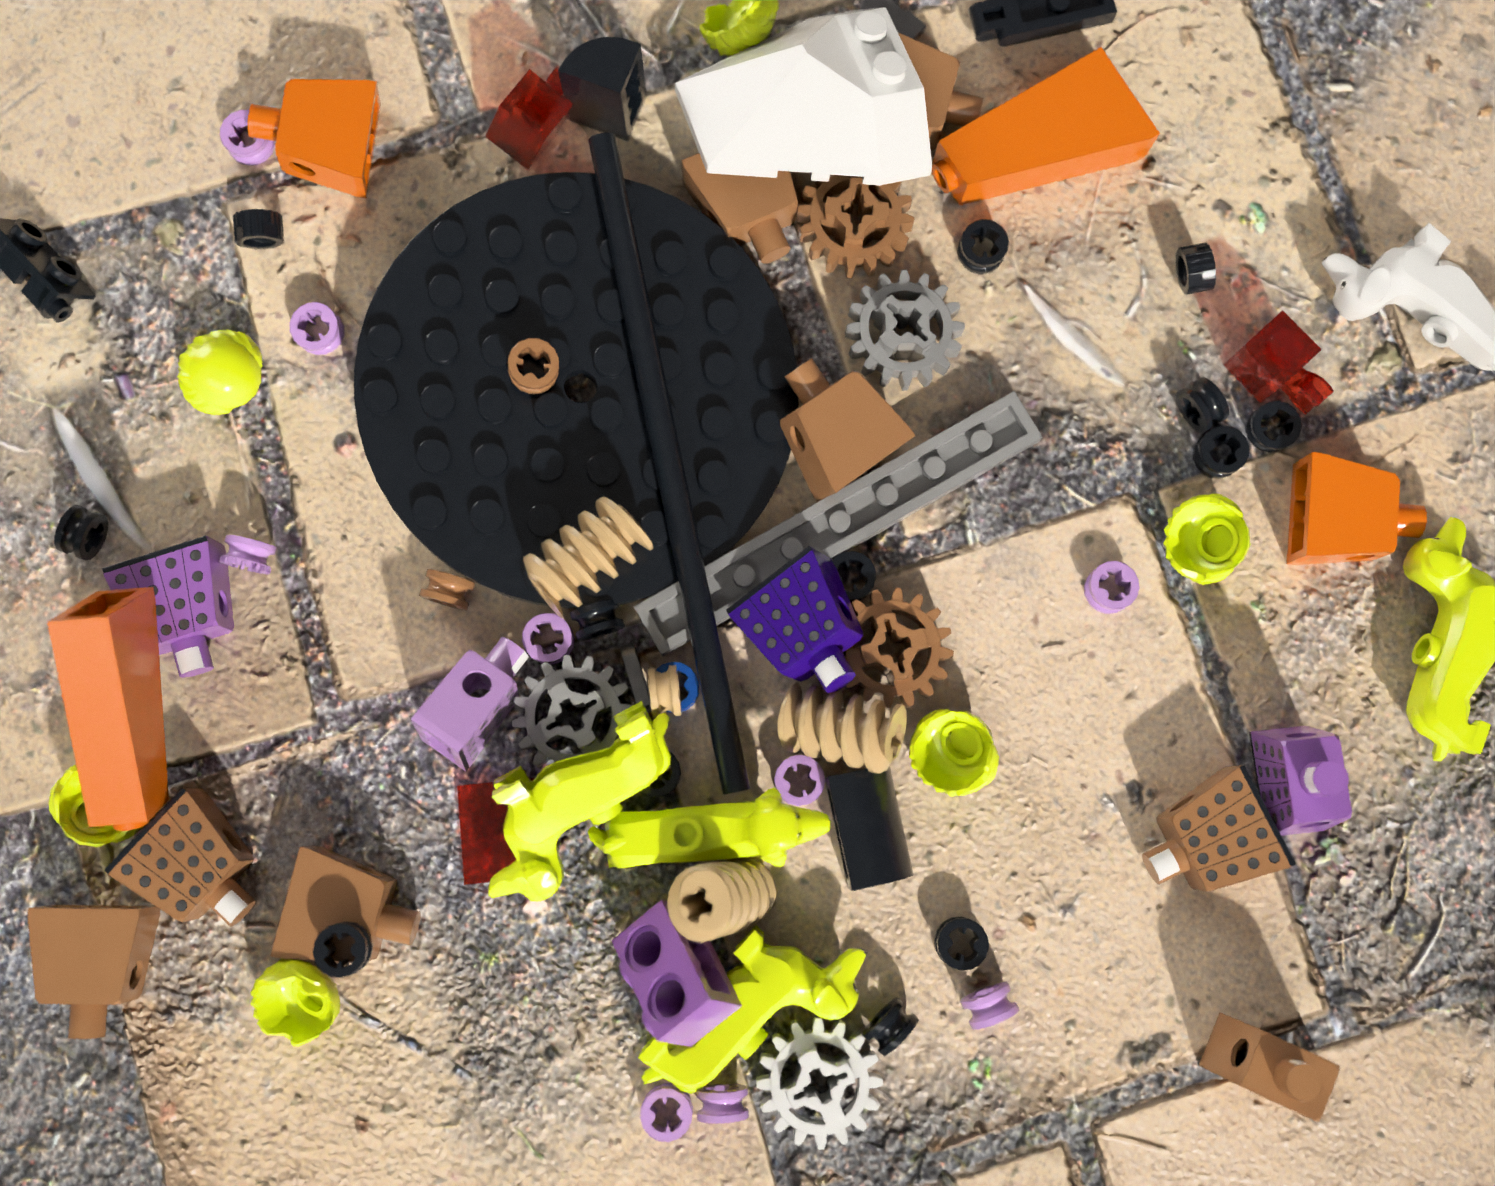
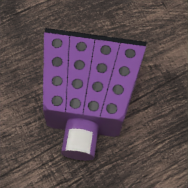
(189, 597)
(1301, 778)

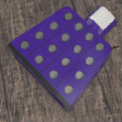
(802, 620)

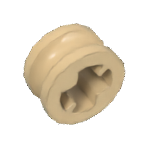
(664, 691)

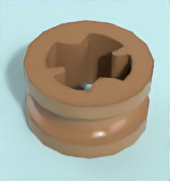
(537, 349)
(447, 589)

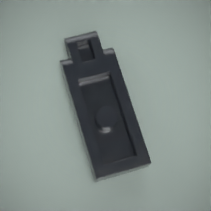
(1031, 20)

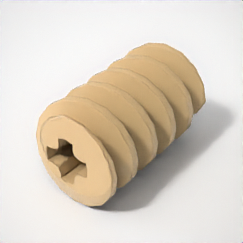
(585, 554)
(841, 732)
(720, 898)

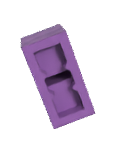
(669, 975)

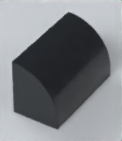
(605, 84)
(868, 828)

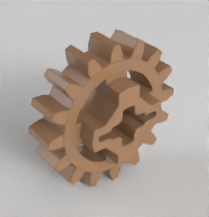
(831, 217)
(915, 641)

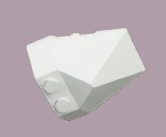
(814, 101)

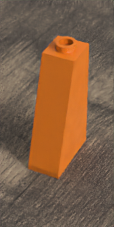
(1049, 133)
(114, 704)

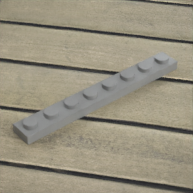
(853, 512)

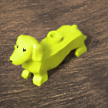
(1459, 647)
(569, 794)
(709, 832)
(763, 984)

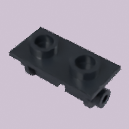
(53, 279)

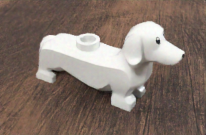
(1425, 287)

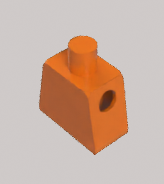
(323, 131)
(1346, 512)

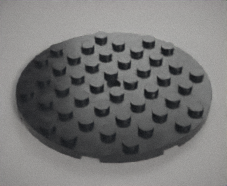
(501, 470)

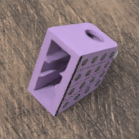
(463, 724)

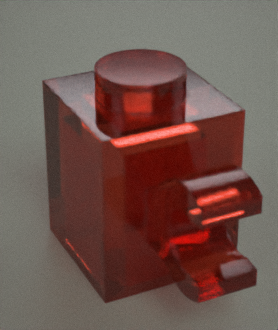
(530, 117)
(1277, 361)

